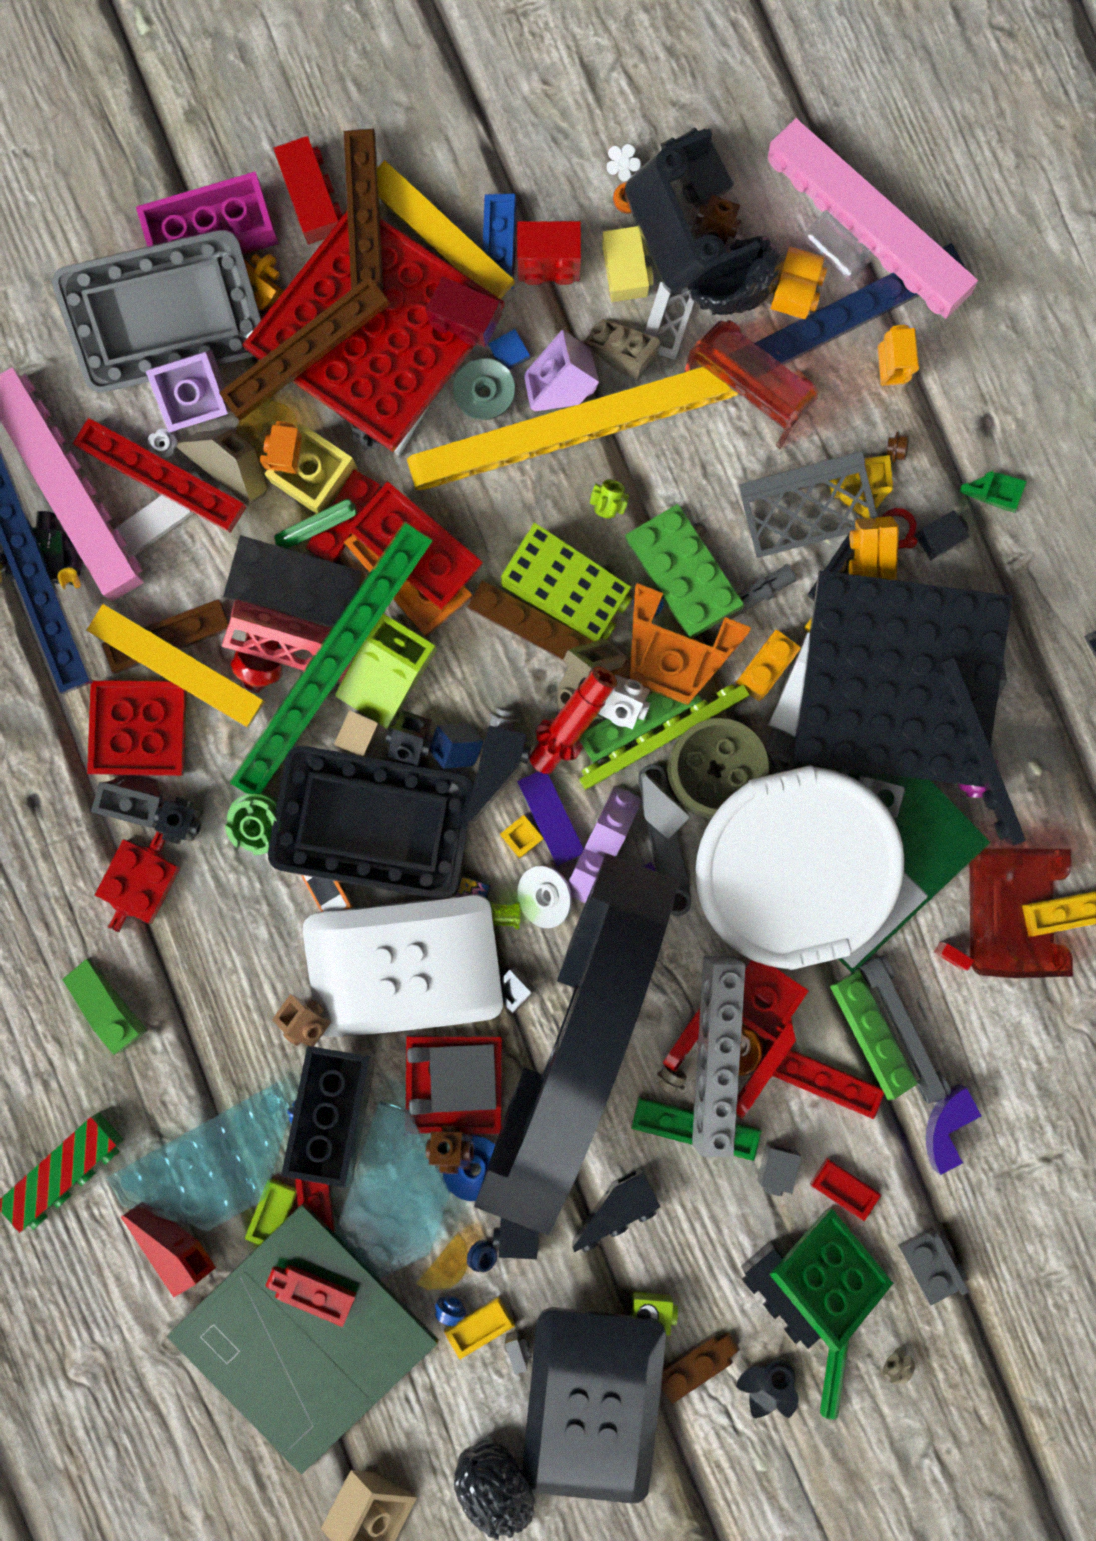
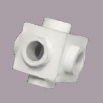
(626, 703)

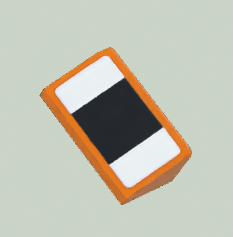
(328, 894)

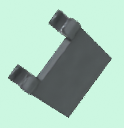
(459, 1078)

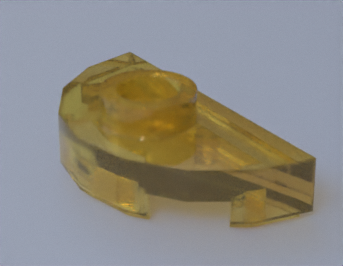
(447, 1267)

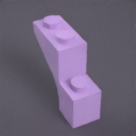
(605, 838)

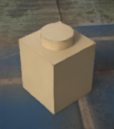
(357, 735)

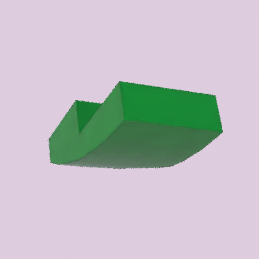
(996, 490)

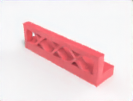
(267, 625)

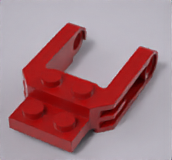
(767, 1009)

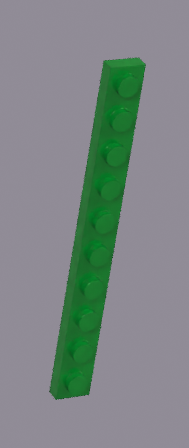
(331, 659)

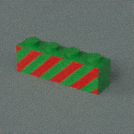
(59, 1172)

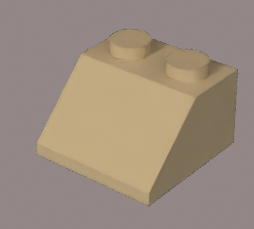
(368, 1509)

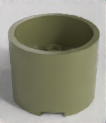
(723, 744)

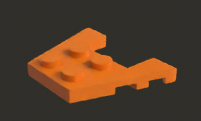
(673, 662)

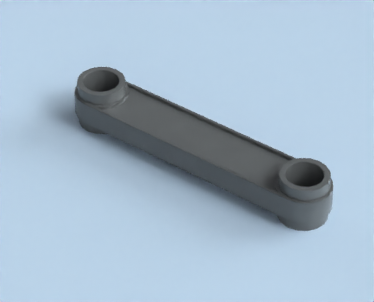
(665, 851)
(931, 1084)

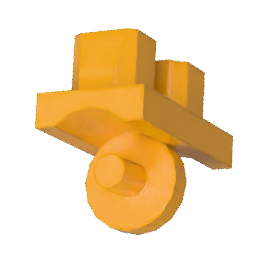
(266, 289)

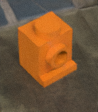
(282, 448)

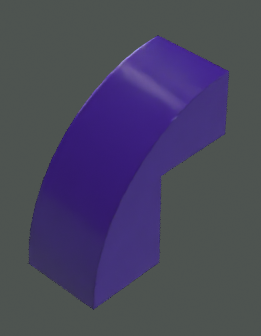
(946, 1117)

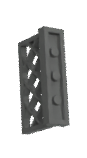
(802, 478)

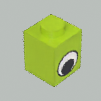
(657, 1307)

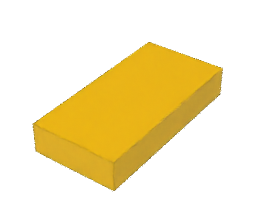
(479, 1327)

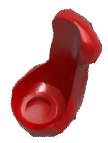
(254, 671)

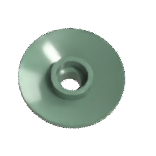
(484, 374)

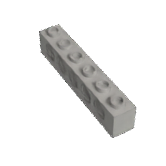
(718, 1056)

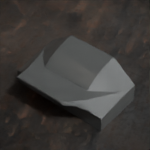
(128, 799)

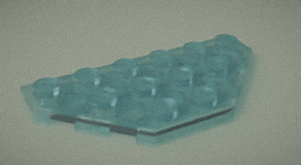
(213, 1167)
(393, 1195)

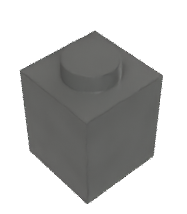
(778, 1169)

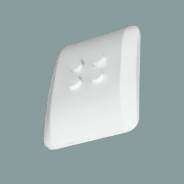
(404, 965)

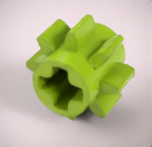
(609, 498)

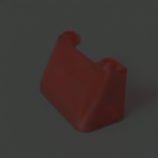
(998, 888)

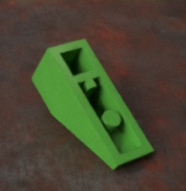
(103, 1008)

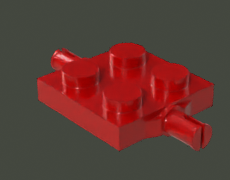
(137, 881)

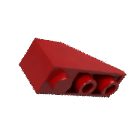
(170, 1249)

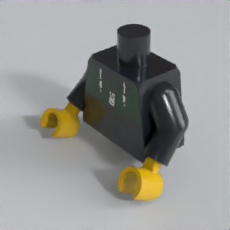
(58, 551)

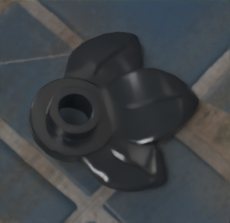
(768, 1393)

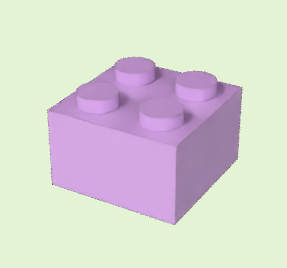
(188, 390)

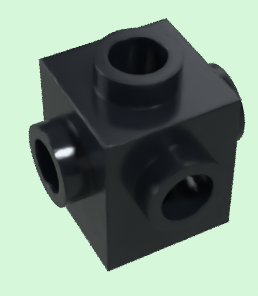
(406, 744)
(189, 820)

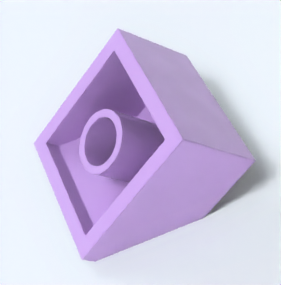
(561, 374)

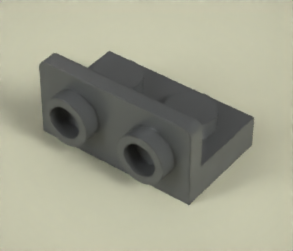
(933, 1267)

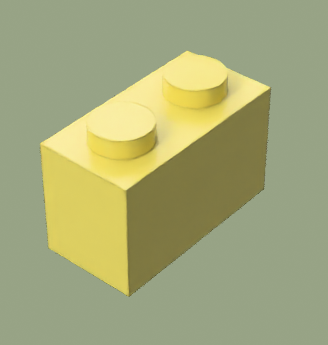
(626, 264)

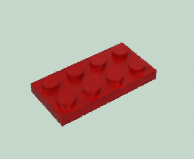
(444, 565)

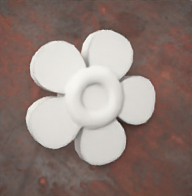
(623, 162)

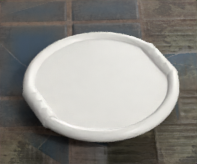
(799, 867)

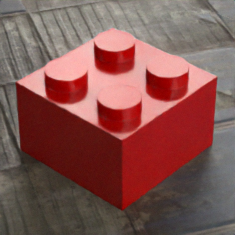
(548, 251)

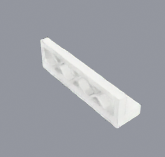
(659, 312)

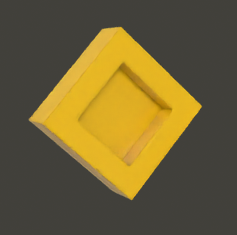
(521, 836)

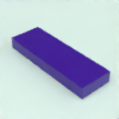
(551, 817)

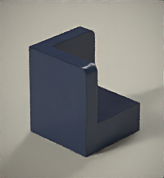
(456, 745)

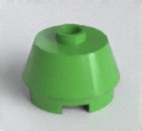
(251, 822)

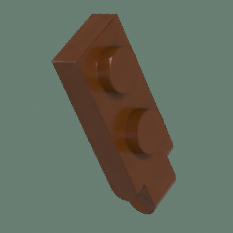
(698, 1365)

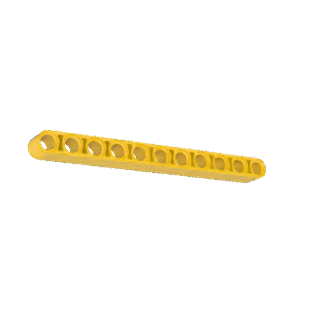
(566, 428)

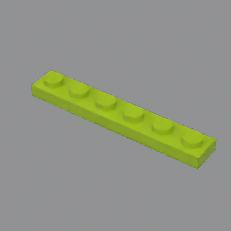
(673, 729)

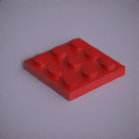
(136, 728)
(419, 1087)

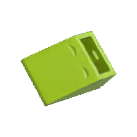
(385, 670)

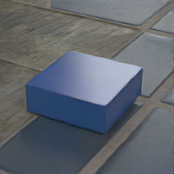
(509, 350)

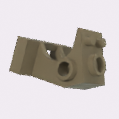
(582, 661)

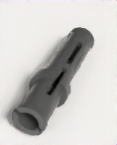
(764, 589)

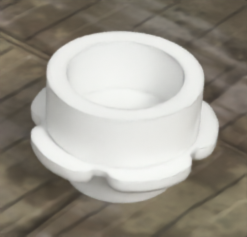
(168, 449)

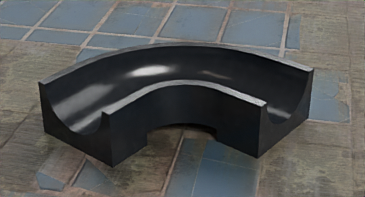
(559, 1110)

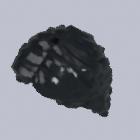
(744, 287)
(493, 1489)

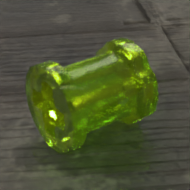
(506, 914)

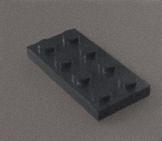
(290, 582)

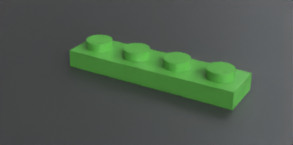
(609, 737)
(873, 1035)

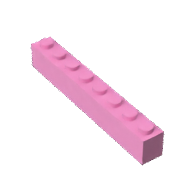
(871, 219)
(65, 488)

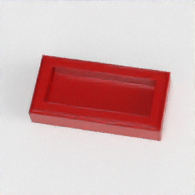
(845, 1189)

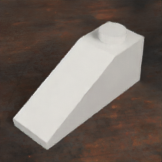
(787, 707)

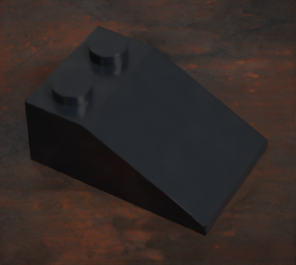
(499, 763)

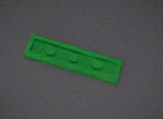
(677, 1125)

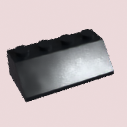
(328, 1117)

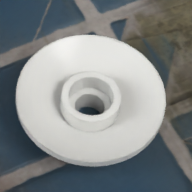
(535, 898)

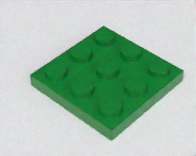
(831, 1279)

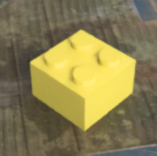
(319, 474)

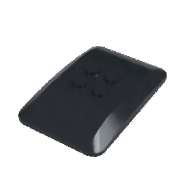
(370, 822)
(593, 1404)

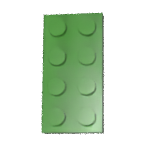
(684, 571)

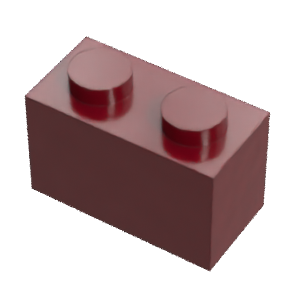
(463, 312)

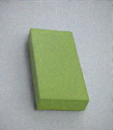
(271, 1211)

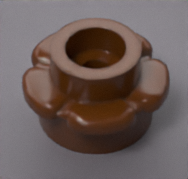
(898, 447)

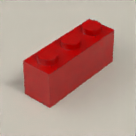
(308, 188)

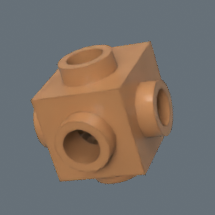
(306, 1025)

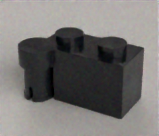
(703, 175)

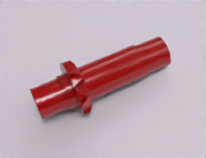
(561, 736)

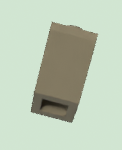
(623, 347)
(228, 461)

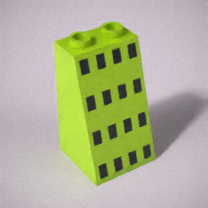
(565, 584)

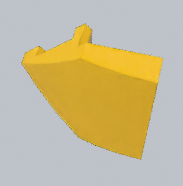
(880, 482)

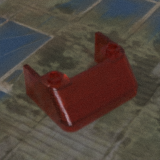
(754, 376)

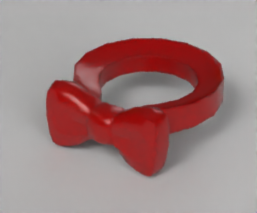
(909, 541)

